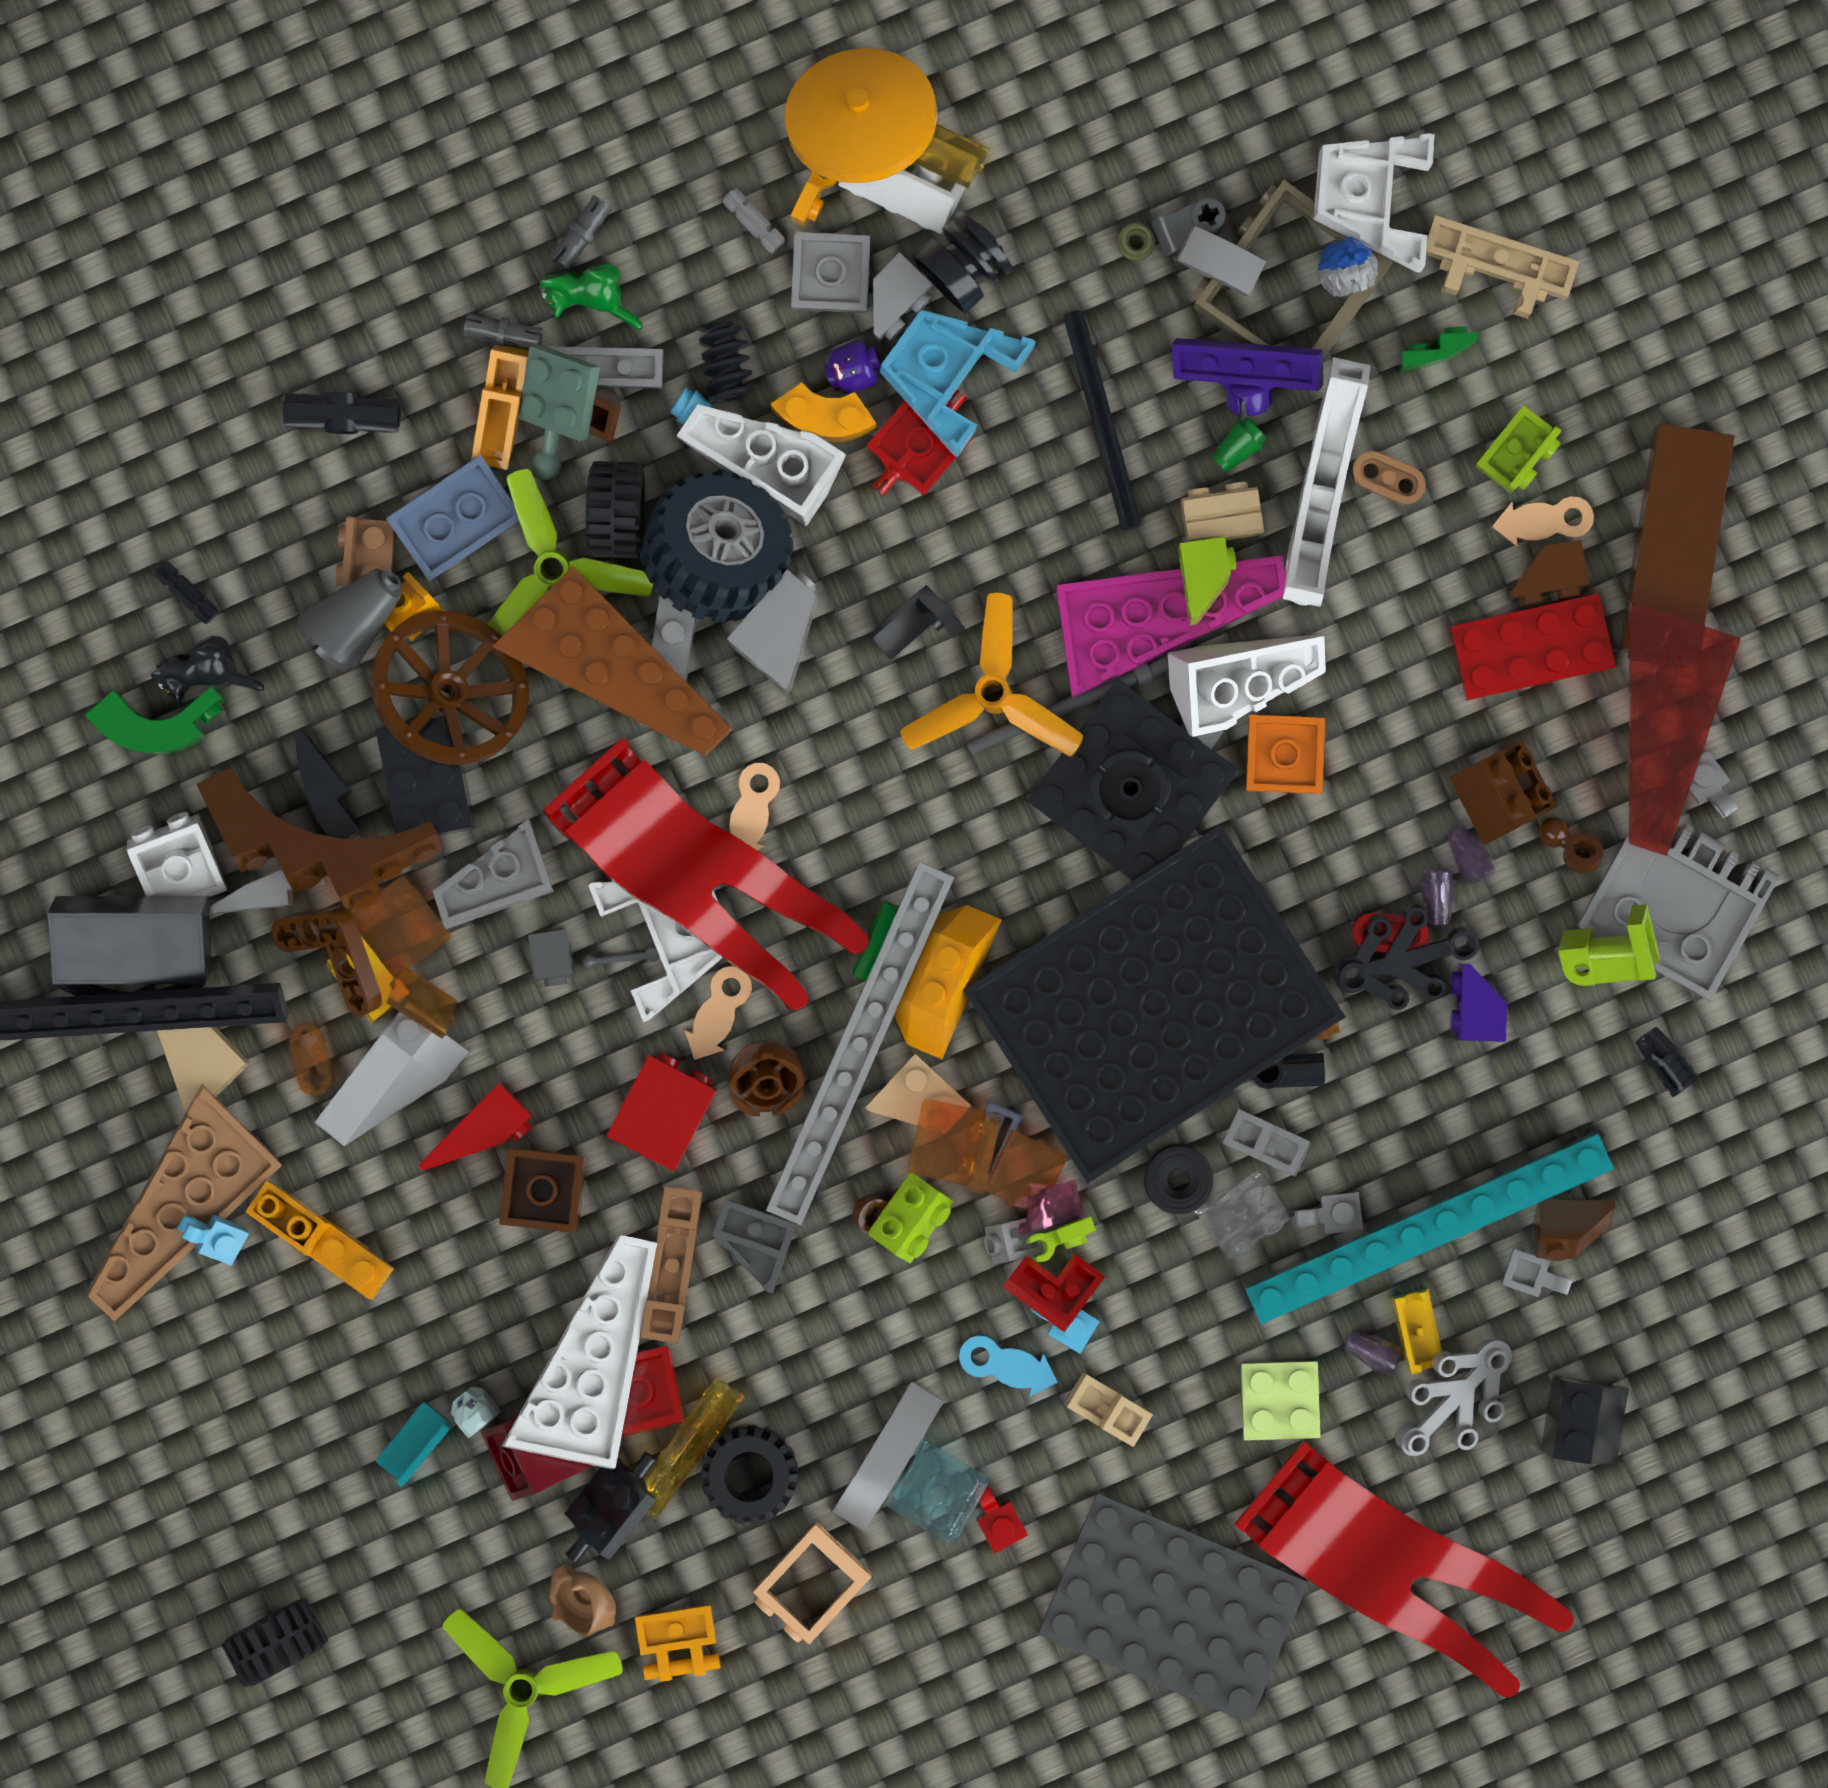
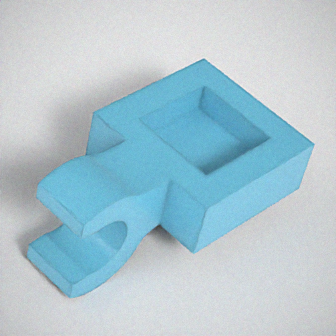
(217, 1239)
(1077, 1333)

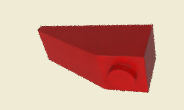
(486, 1126)

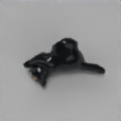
(207, 665)

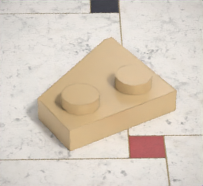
(908, 1089)

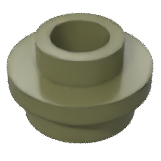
(1142, 231)

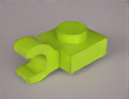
(1070, 1234)

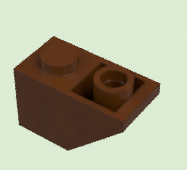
(1553, 569)

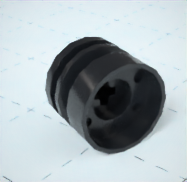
(963, 262)

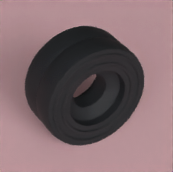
(1193, 1195)

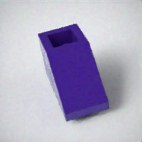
(1480, 1009)

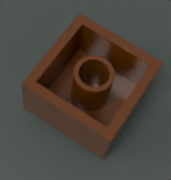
(543, 1189)

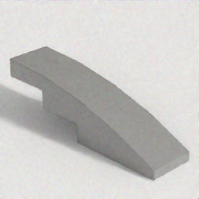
(261, 894)

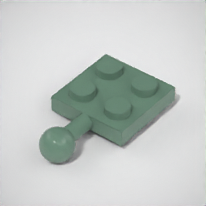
(557, 397)

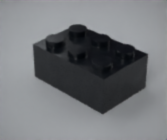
(424, 788)

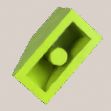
(1205, 573)

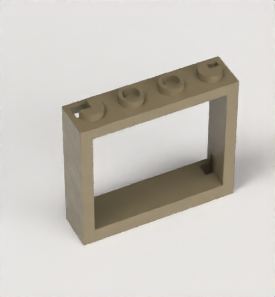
(1250, 232)

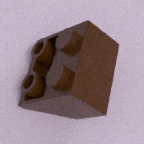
(1503, 792)

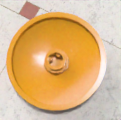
(861, 115)

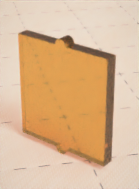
(422, 1001)
(1024, 1169)

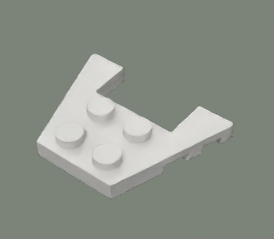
(1357, 193)
(680, 951)

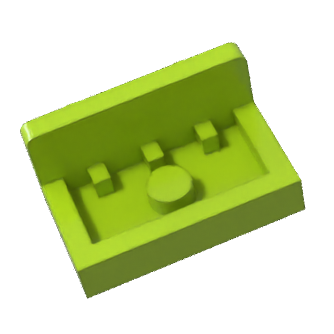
(1518, 449)
(911, 1218)

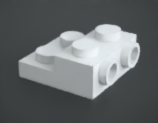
(176, 859)

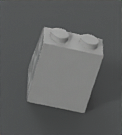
(777, 629)

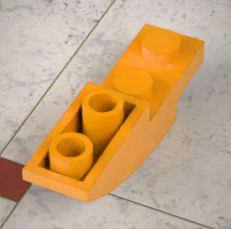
(319, 1239)

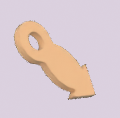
(1543, 520)
(751, 812)
(717, 1014)

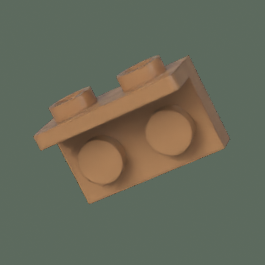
(366, 547)

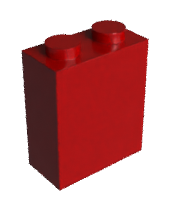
(663, 1111)

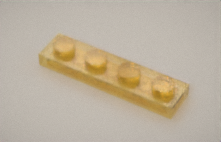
(690, 1443)

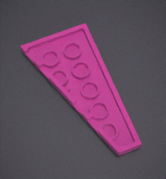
(1139, 617)

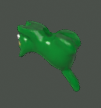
(595, 289)

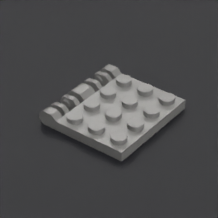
(1693, 911)

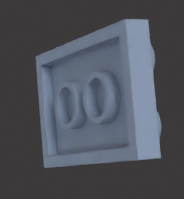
(454, 517)

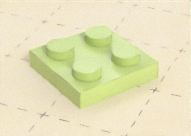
(1280, 1400)

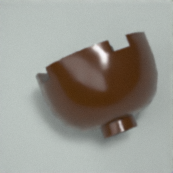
(765, 1078)

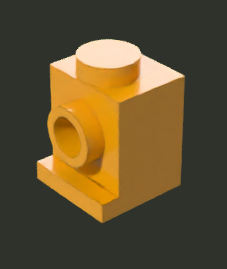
(413, 602)

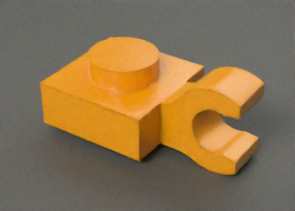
(809, 204)

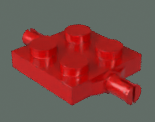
(912, 450)

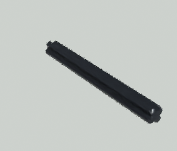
(1102, 420)

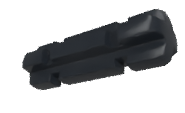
(186, 592)

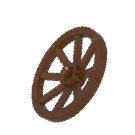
(453, 684)

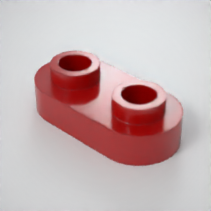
(1396, 921)

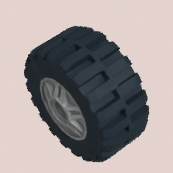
(716, 545)

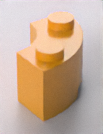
(827, 418)

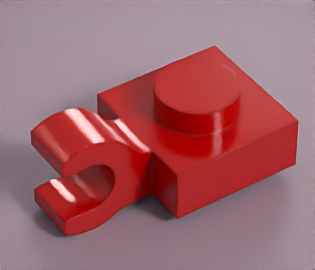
(1000, 1522)

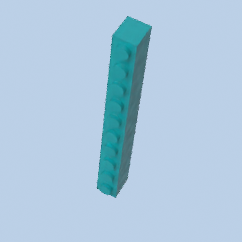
(1429, 1227)

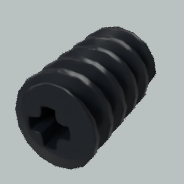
(725, 361)

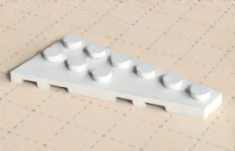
(586, 1384)

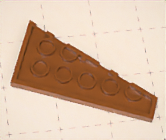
(596, 651)

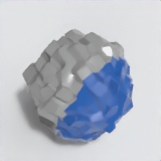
(1347, 267)

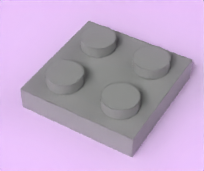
(830, 272)

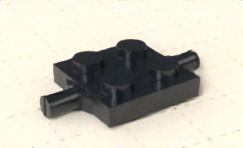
(610, 1508)

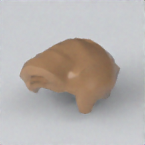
(581, 1601)

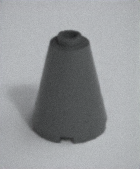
(351, 618)

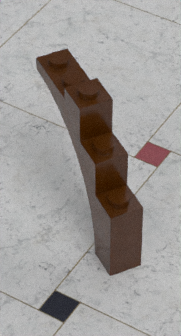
(307, 857)

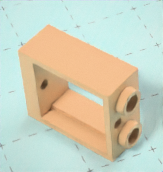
(836, 1553)

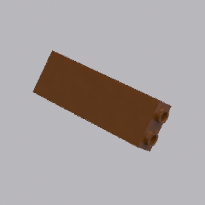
(1679, 523)

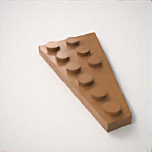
(202, 1173)

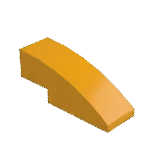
(500, 406)

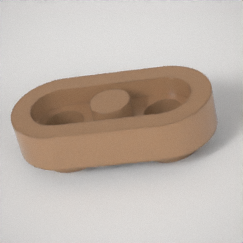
(1388, 476)

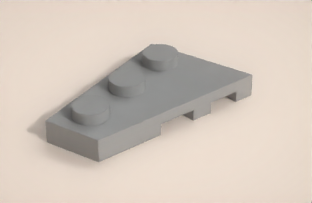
(495, 881)

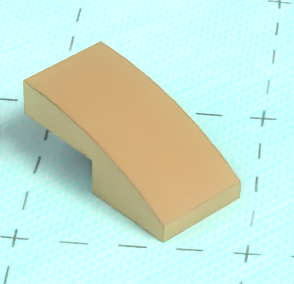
(1108, 1409)

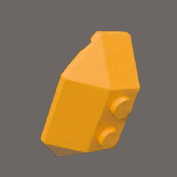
(944, 969)

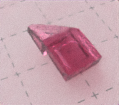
(1052, 1207)

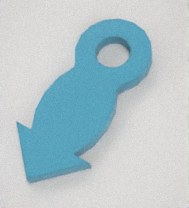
(1008, 1365)

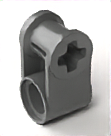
(1175, 226)

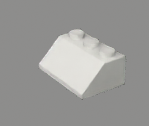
(913, 194)

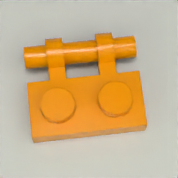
(674, 1631)

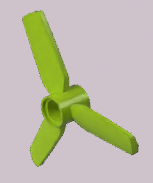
(542, 539)
(501, 1668)

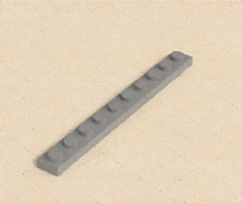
(860, 1043)

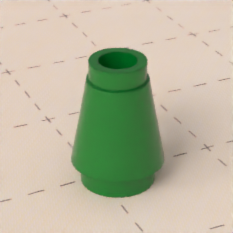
(1239, 444)

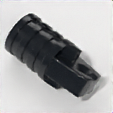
(1666, 1061)

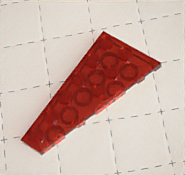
(1673, 698)

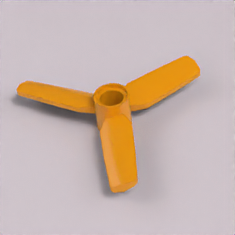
(1018, 708)

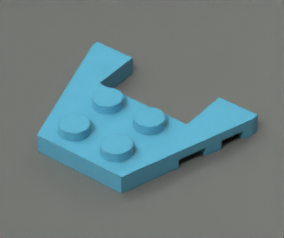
(935, 360)

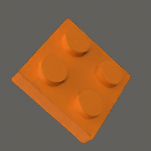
(1285, 754)

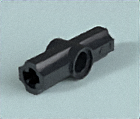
(341, 413)

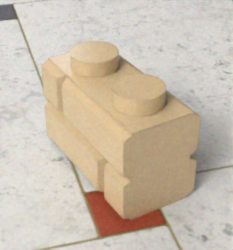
(1222, 514)

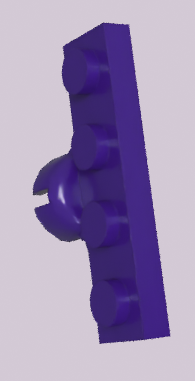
(1247, 370)

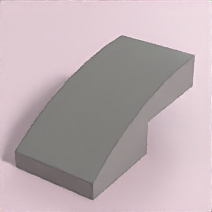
(1220, 260)
(1267, 1142)

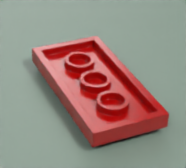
(1532, 647)

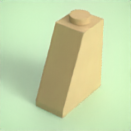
(200, 1058)

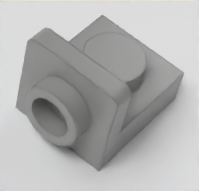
(1006, 1244)

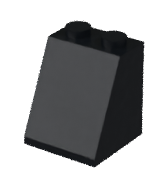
(1584, 1421)

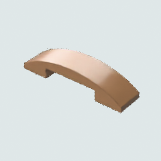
(672, 1265)

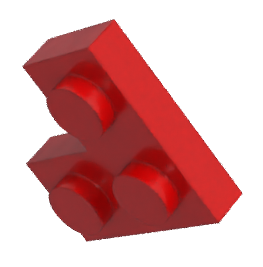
(1052, 1297)

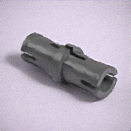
(581, 232)
(502, 331)

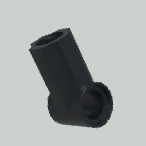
(1297, 1071)

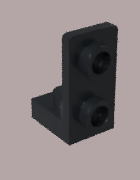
(914, 618)

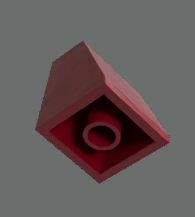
(525, 1471)

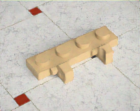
(1529, 268)

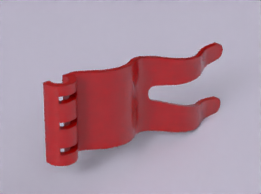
(676, 858)
(1372, 1555)

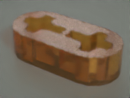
(320, 1057)

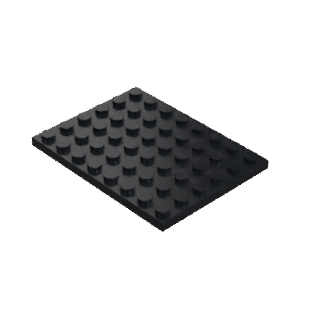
(1154, 1004)

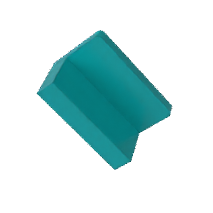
(414, 1443)

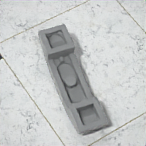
(888, 1456)

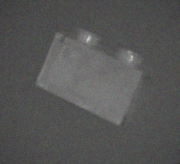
(1243, 1215)

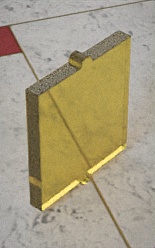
(953, 156)

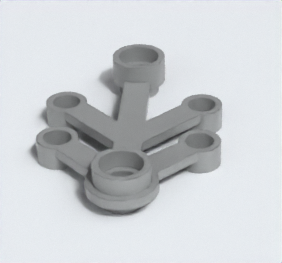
(1458, 1394)

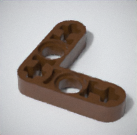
(356, 984)

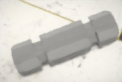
(753, 220)

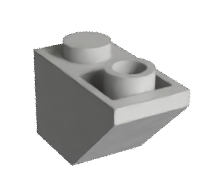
(895, 294)

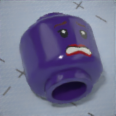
(853, 367)

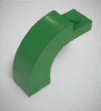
(127, 728)

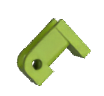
(1611, 957)

